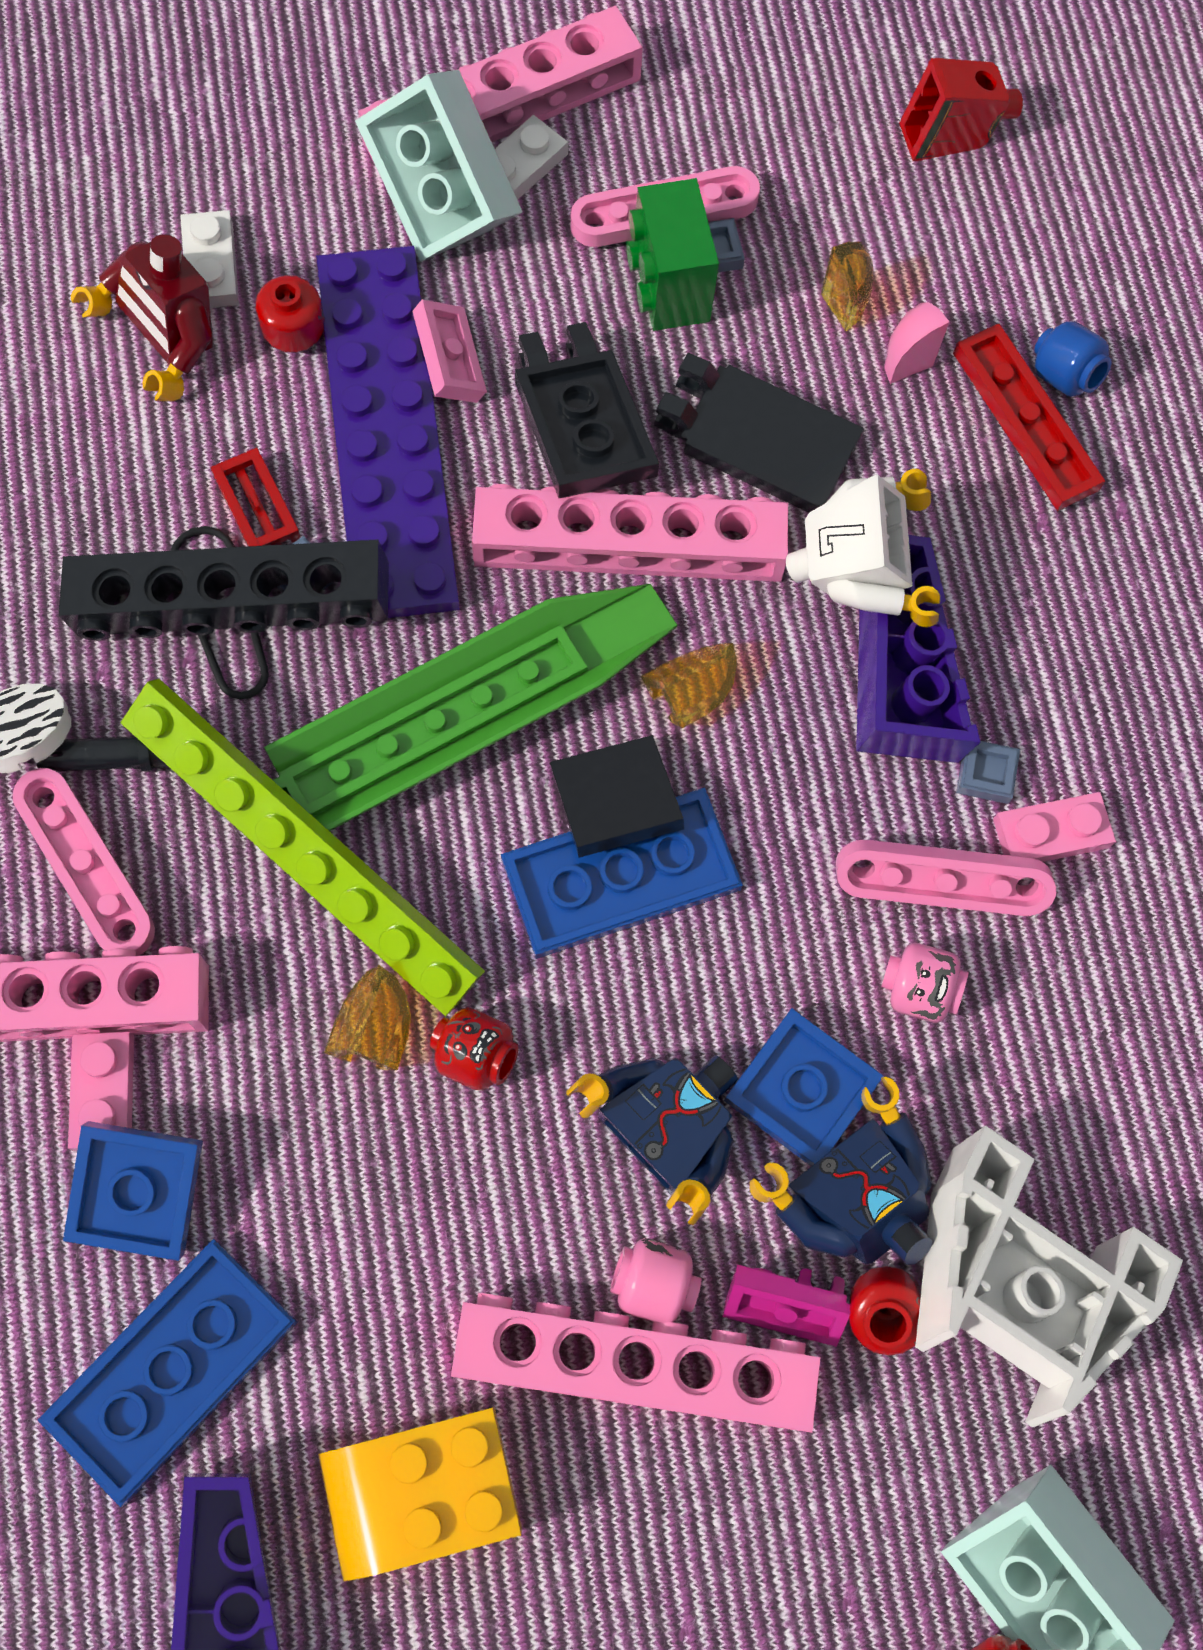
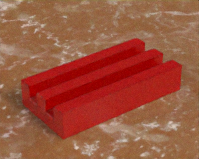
(236, 465)

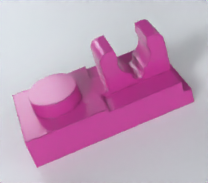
(788, 1306)

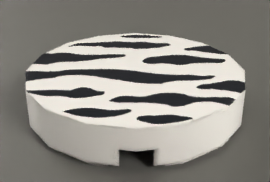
(31, 724)

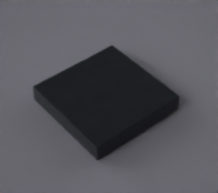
(616, 796)

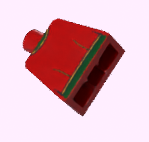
(957, 108)

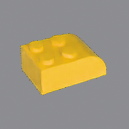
(419, 1495)

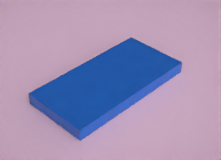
(592, 896)
(167, 1372)

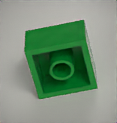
(673, 254)

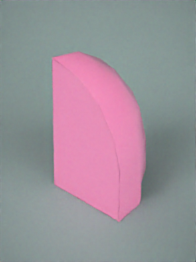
(915, 342)

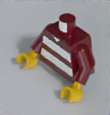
(164, 301)

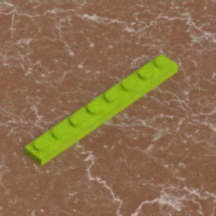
(302, 846)

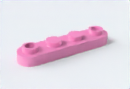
(611, 207)
(82, 861)
(945, 877)

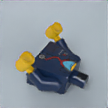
(668, 1122)
(862, 1192)

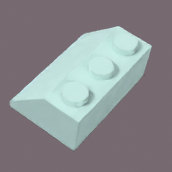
(438, 164)
(1055, 1573)

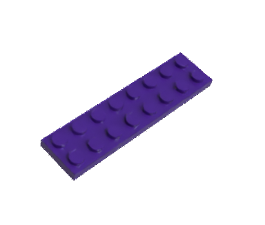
(387, 424)

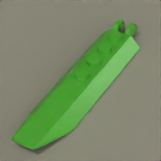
(465, 700)

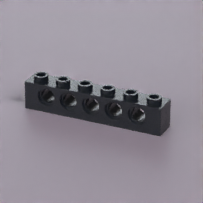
(96, 581)

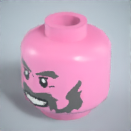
(925, 982)
(655, 1281)

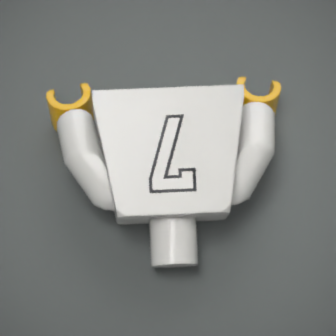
(862, 547)

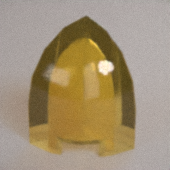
(848, 282)
(694, 682)
(372, 1021)

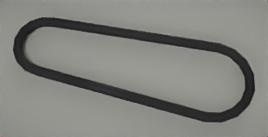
(203, 638)

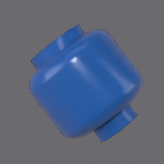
(1072, 358)

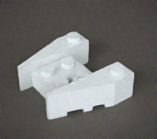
(1026, 1286)

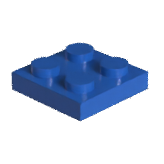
(803, 1088)
(132, 1190)

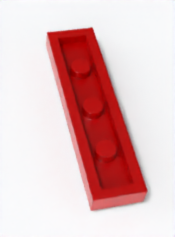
(1028, 417)

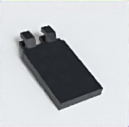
(583, 415)
(759, 433)

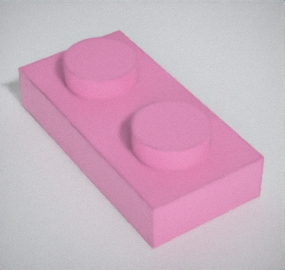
(449, 351)
(1055, 828)
(100, 1081)

